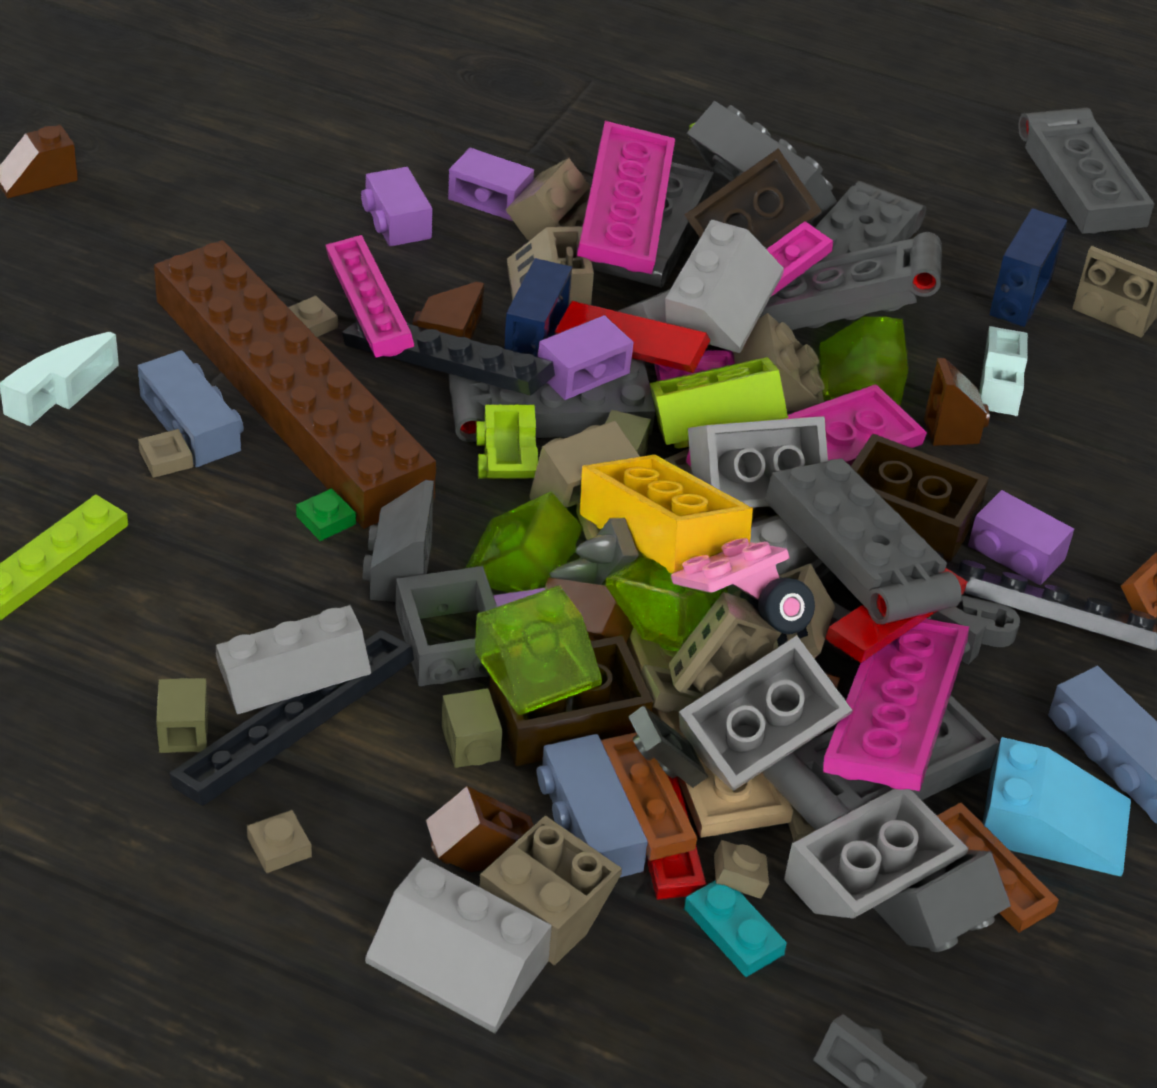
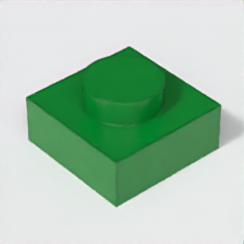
(326, 514)

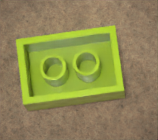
(718, 396)

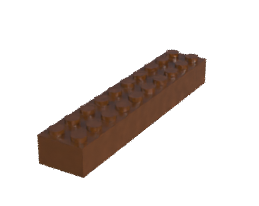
(292, 379)

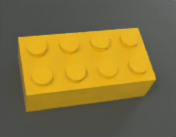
(664, 507)

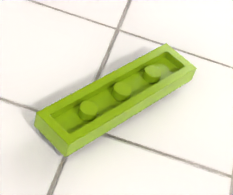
(57, 551)

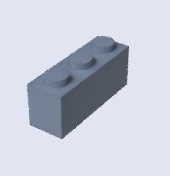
(187, 402)
(592, 801)

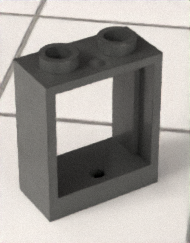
(438, 596)

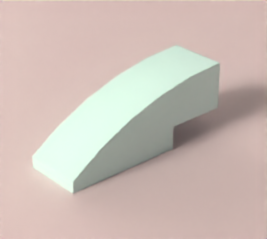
(1003, 370)
(58, 377)

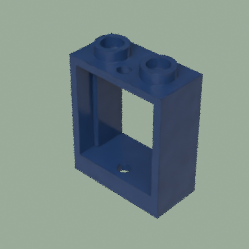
(1028, 267)
(537, 306)

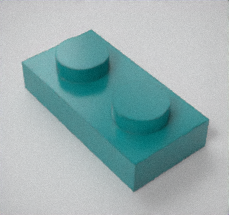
(735, 927)

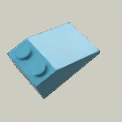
(1055, 809)

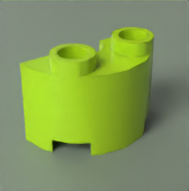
(508, 442)

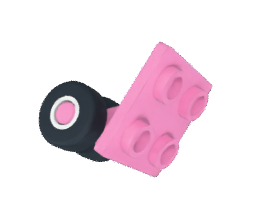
(751, 567)

